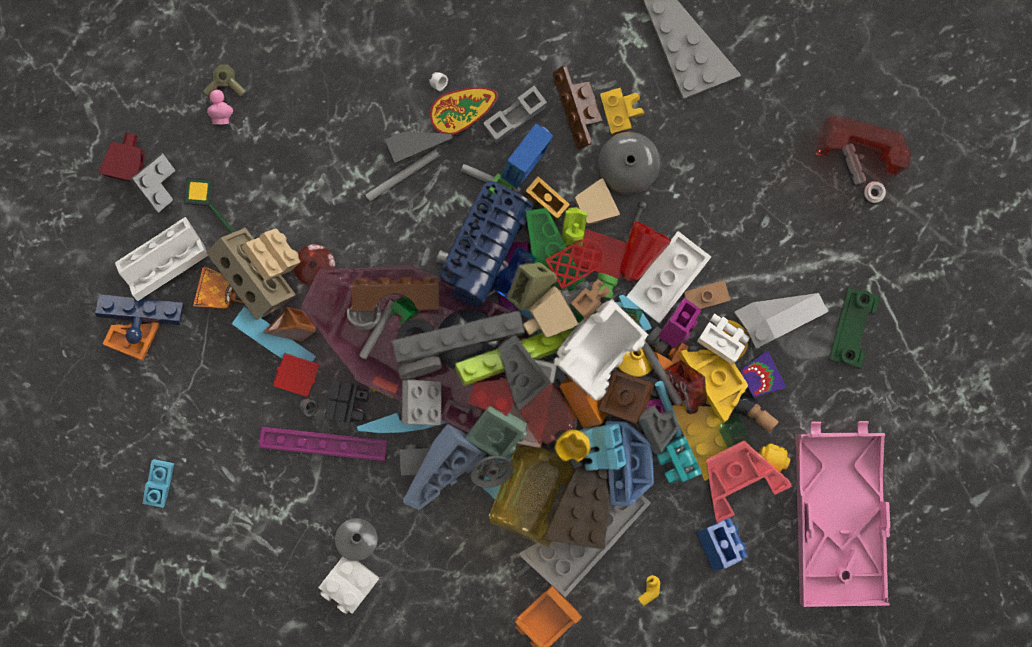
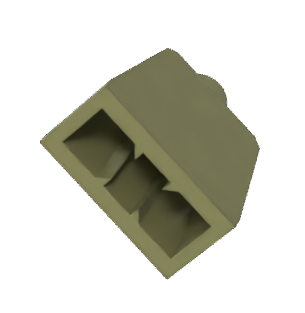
(530, 284)

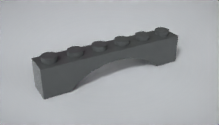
(456, 337)

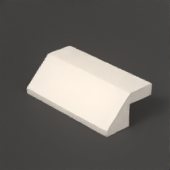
(161, 259)

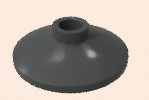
(356, 550)

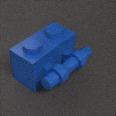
(722, 544)

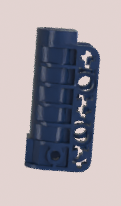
(486, 244)

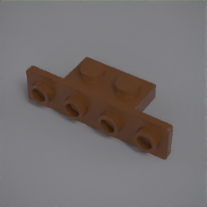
(578, 105)

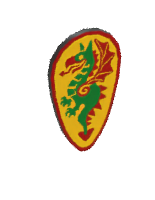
(461, 109)

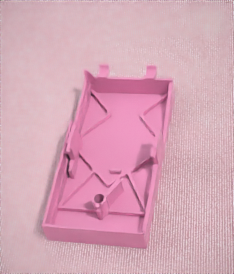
(841, 518)

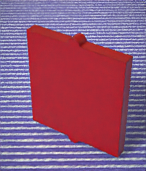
(295, 374)

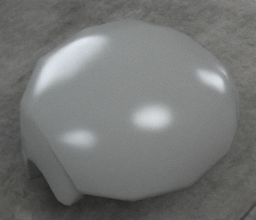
(364, 319)

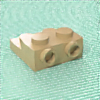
(271, 254)

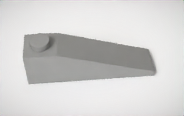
(776, 317)

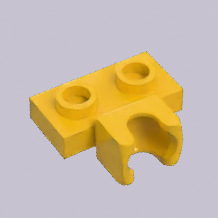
(620, 110)

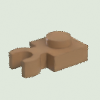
(588, 301)

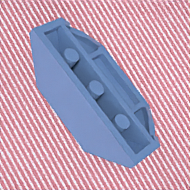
(635, 477)

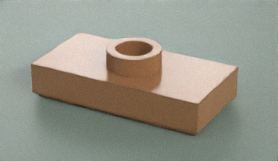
(708, 295)

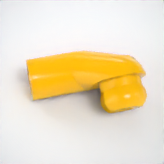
(652, 590)

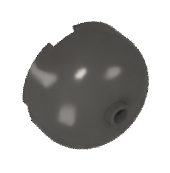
(626, 177)

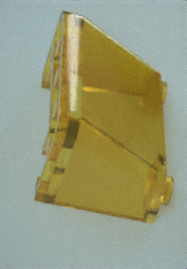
(530, 492)

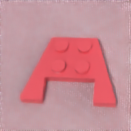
(735, 470)

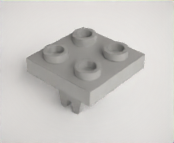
(421, 402)

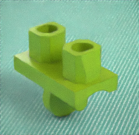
(574, 226)

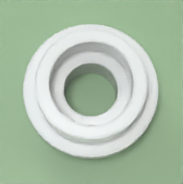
(880, 189)

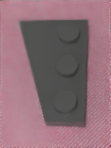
(522, 372)

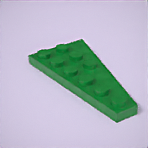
(546, 242)

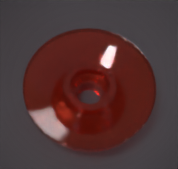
(313, 253)

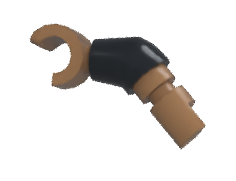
(749, 407)

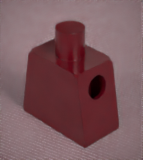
(123, 160)

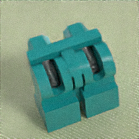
(682, 458)

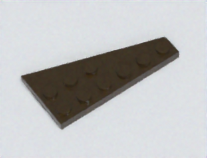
(582, 508)

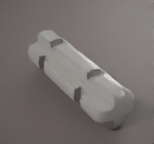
(853, 164)

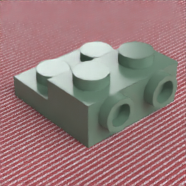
(497, 432)

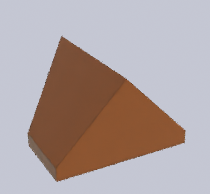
(292, 325)

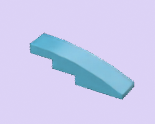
(278, 345)
(392, 424)

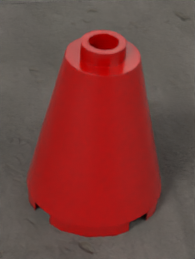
(642, 250)

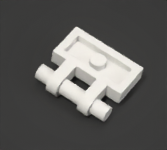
(720, 342)

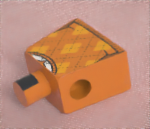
(215, 291)

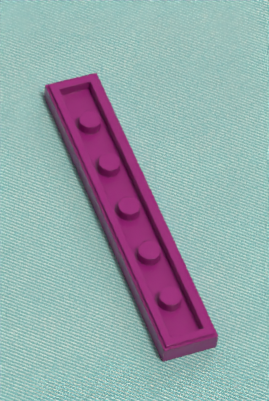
(323, 443)

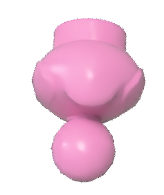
(219, 110)

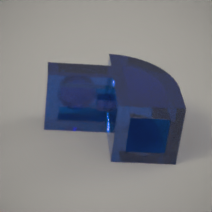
(506, 276)

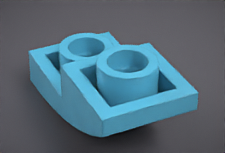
(627, 303)
(158, 483)

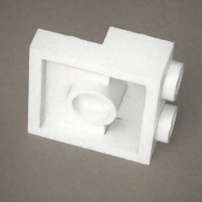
(348, 584)

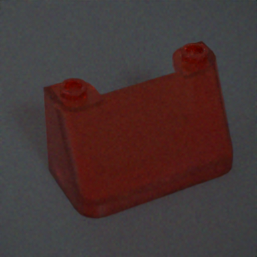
(893, 144)

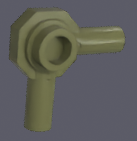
(224, 76)

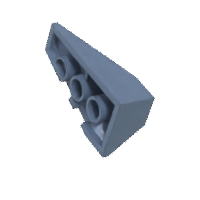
(444, 462)

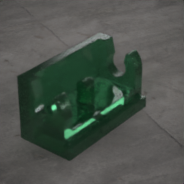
(734, 432)

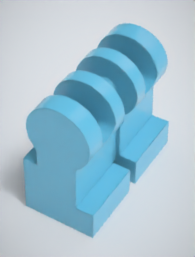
(609, 454)

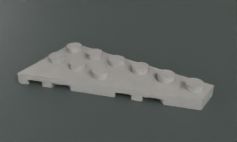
(688, 50)
(566, 563)

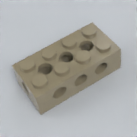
(266, 299)

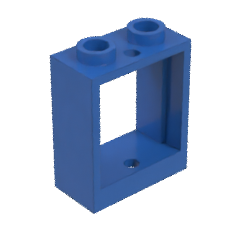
(526, 156)

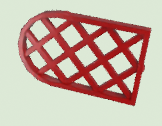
(562, 252)

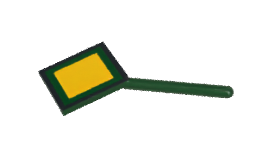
(199, 192)

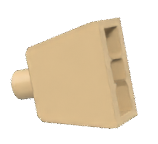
(597, 203)
(550, 314)

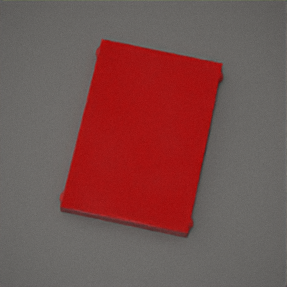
(613, 253)

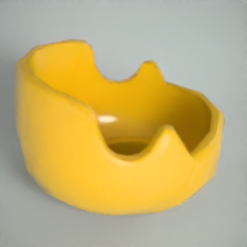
(572, 445)

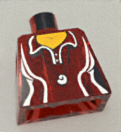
(689, 385)

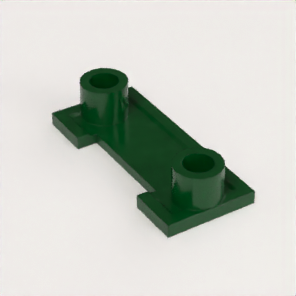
(851, 327)

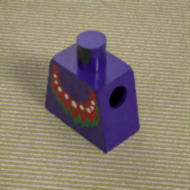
(762, 376)

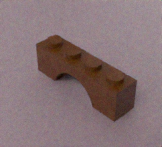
(368, 293)

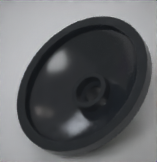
(459, 355)

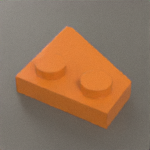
(116, 340)

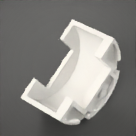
(598, 347)

